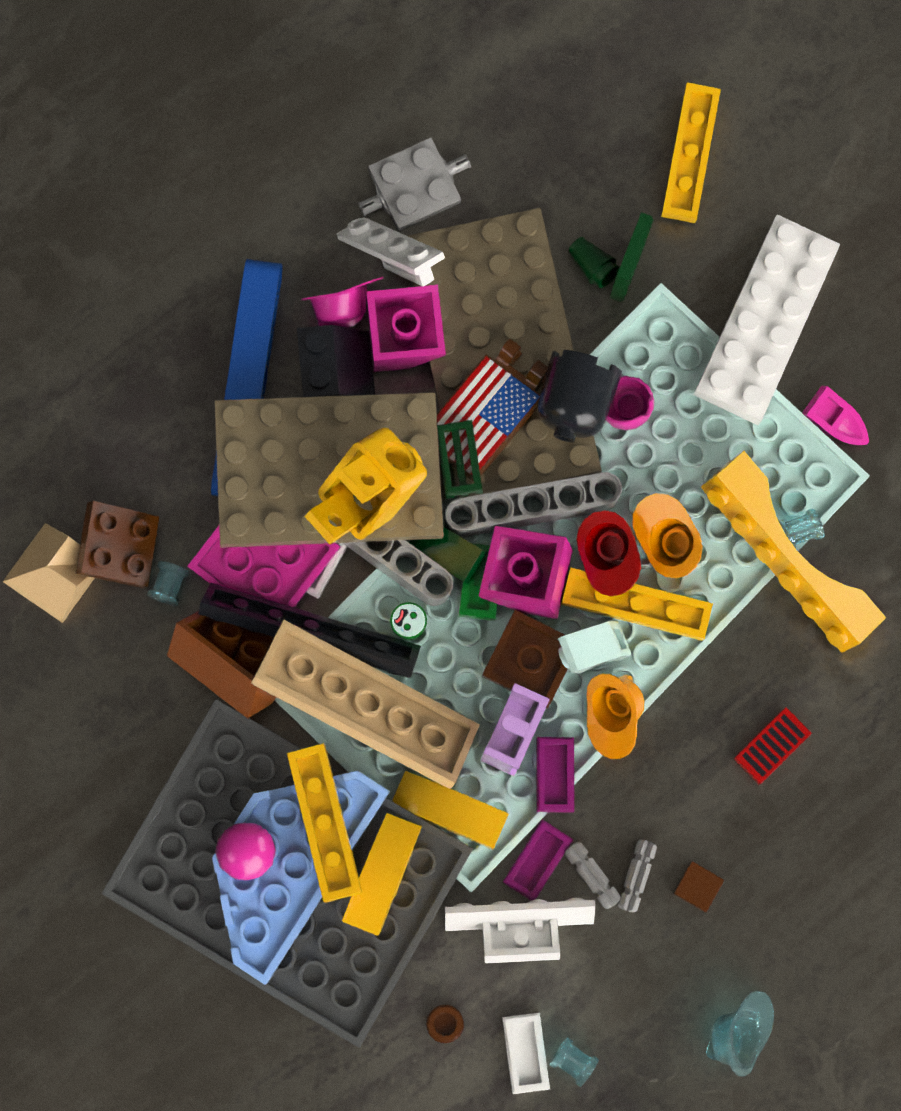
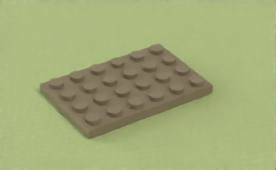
(283, 450)

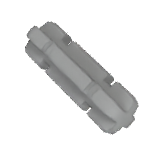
(592, 875)
(637, 875)

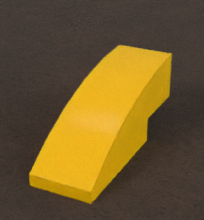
(450, 809)
(382, 874)

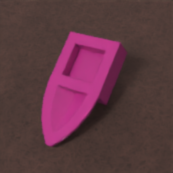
(836, 417)

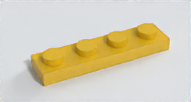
(690, 152)
(640, 606)
(324, 823)

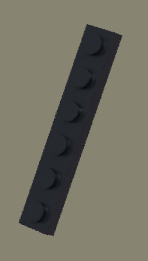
(266, 616)

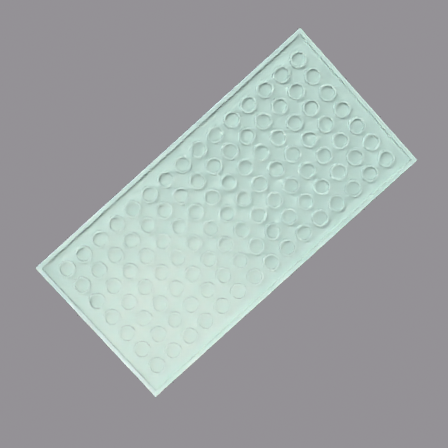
(668, 455)

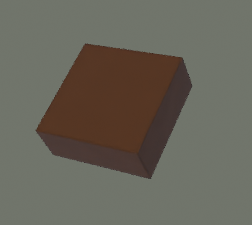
(698, 887)

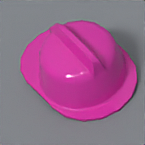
(341, 308)

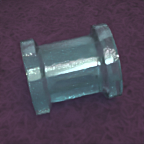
(803, 528)
(168, 583)
(574, 1061)

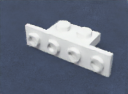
(397, 251)
(520, 929)

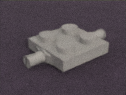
(414, 184)

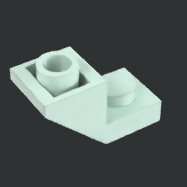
(593, 647)

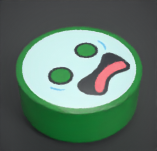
(408, 621)

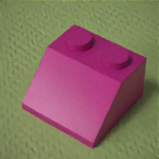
(405, 327)
(526, 571)

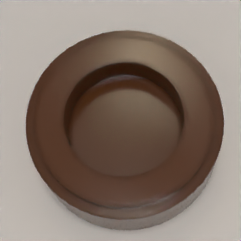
(445, 1023)

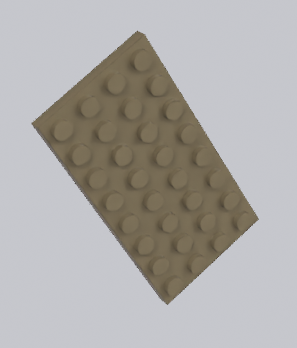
(494, 289)

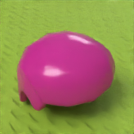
(631, 404)
(245, 851)

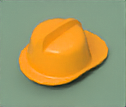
(667, 535)
(613, 714)

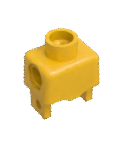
(368, 475)

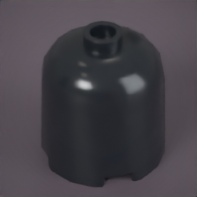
(577, 395)

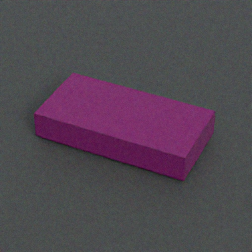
(555, 774)
(537, 860)

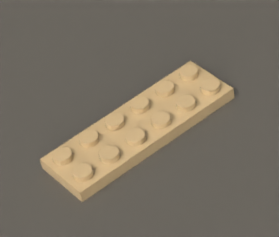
(366, 704)

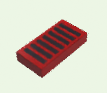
(772, 746)

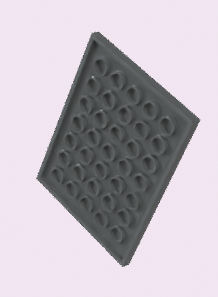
(332, 968)

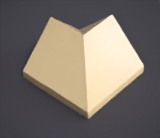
(48, 573)

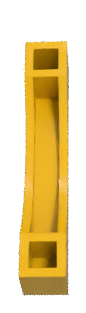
(745, 500)

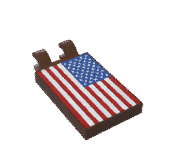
(496, 402)

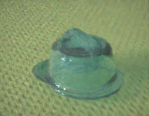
(742, 1034)

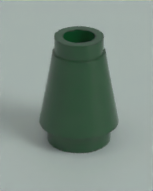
(594, 262)

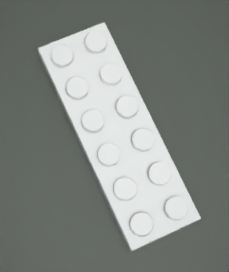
(767, 320)

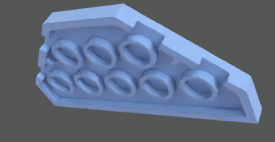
(273, 909)

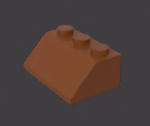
(222, 660)

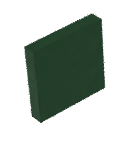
(631, 257)

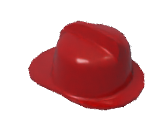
(608, 553)

